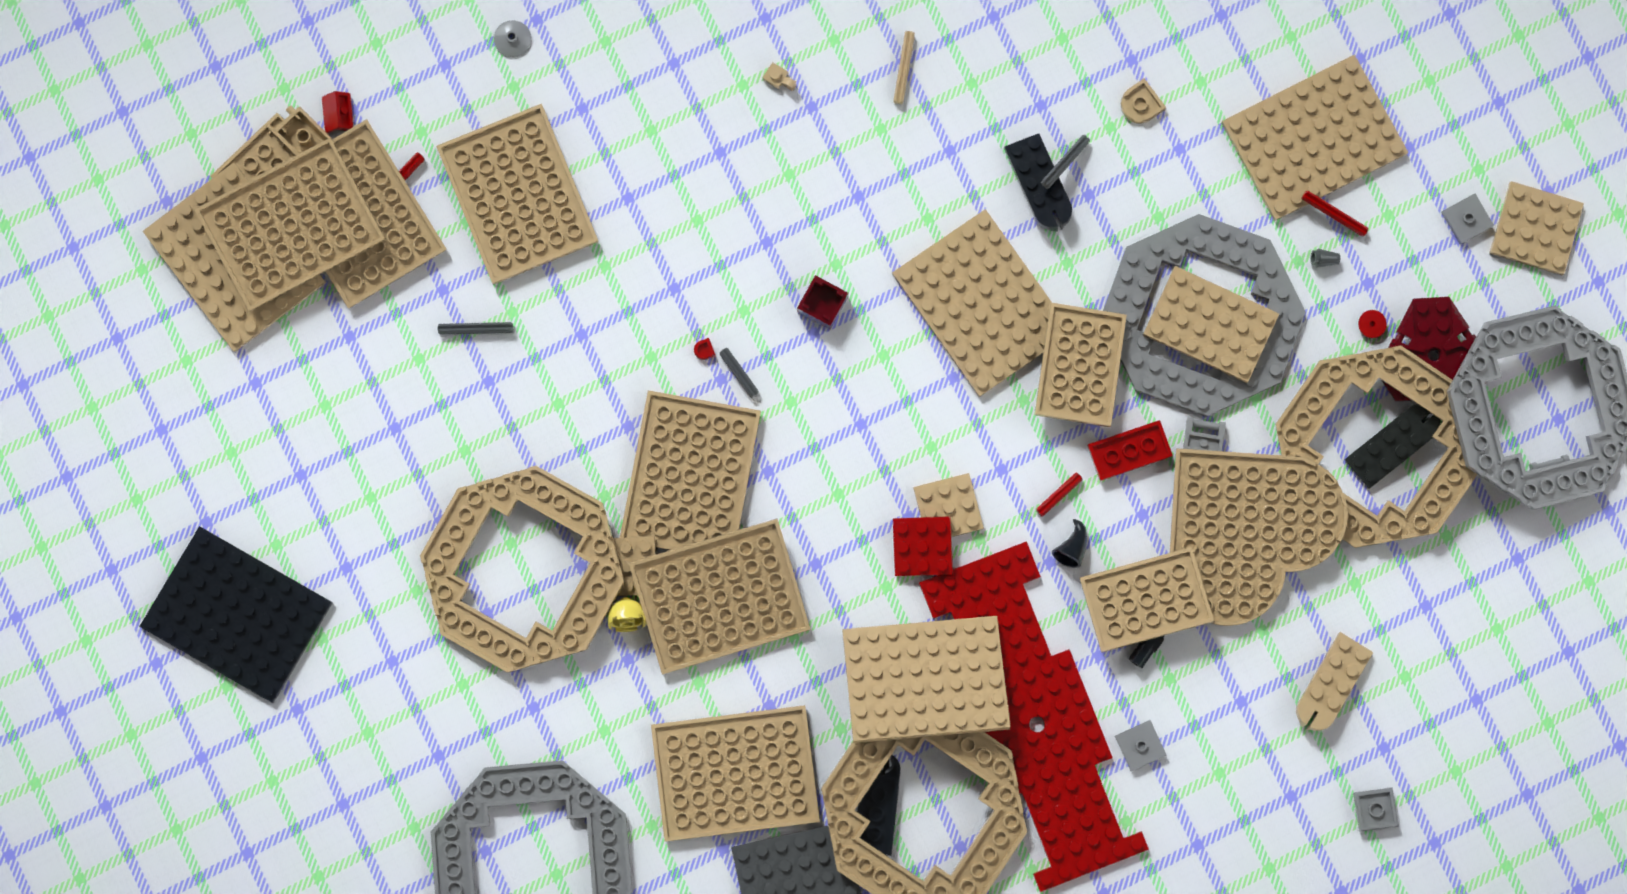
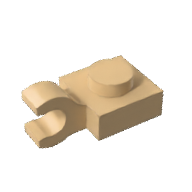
(778, 76)

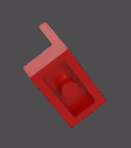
(337, 111)

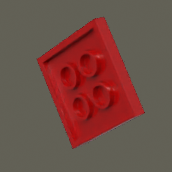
(922, 546)

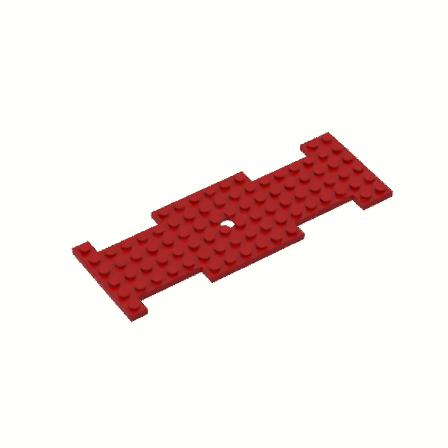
(1058, 763)

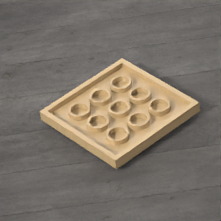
(1536, 228)

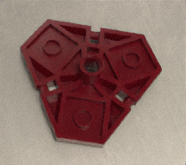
(1433, 326)

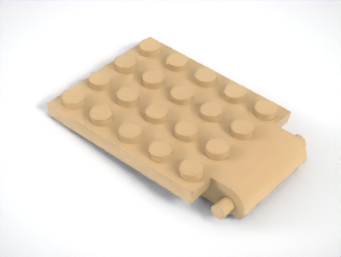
(276, 143)

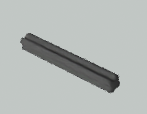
(1065, 161)
(475, 328)

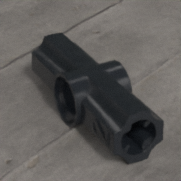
(1144, 651)

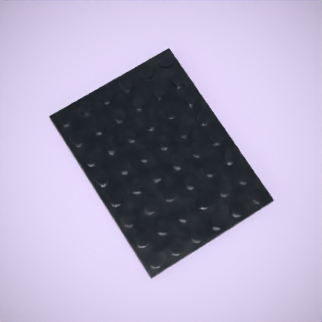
(236, 614)

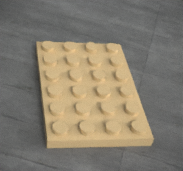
(1211, 324)
(1080, 365)
(1146, 599)

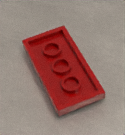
(1129, 450)

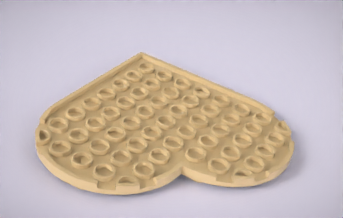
(1252, 524)

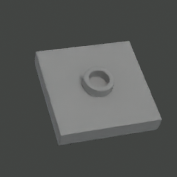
(1467, 218)
(1140, 745)
(1375, 809)

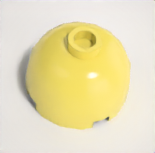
(626, 615)

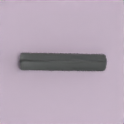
(739, 373)

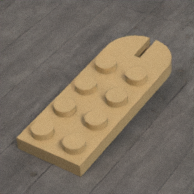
(1332, 682)

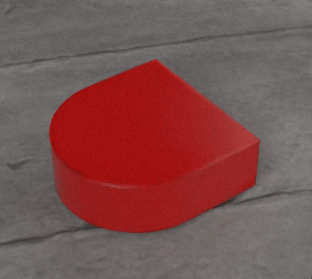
(703, 349)

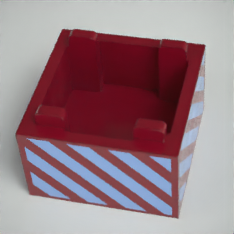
(822, 302)

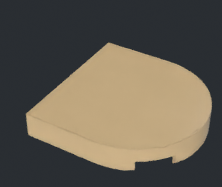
(1141, 103)

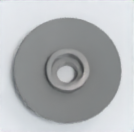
(514, 47)

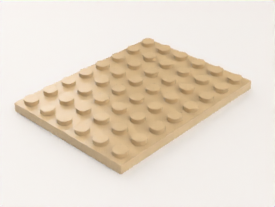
(1314, 137)
(517, 194)
(402, 221)
(289, 224)
(195, 262)
(979, 301)
(689, 470)
(719, 596)
(925, 679)
(735, 773)

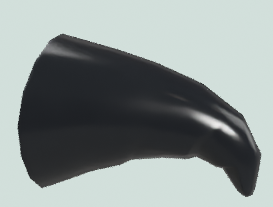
(1072, 550)

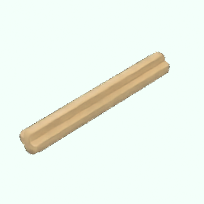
(904, 67)

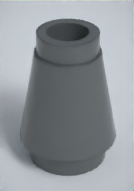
(1324, 258)

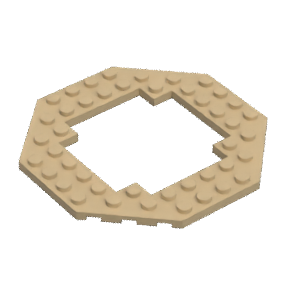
(1420, 384)
(588, 602)
(984, 856)

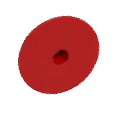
(1372, 323)

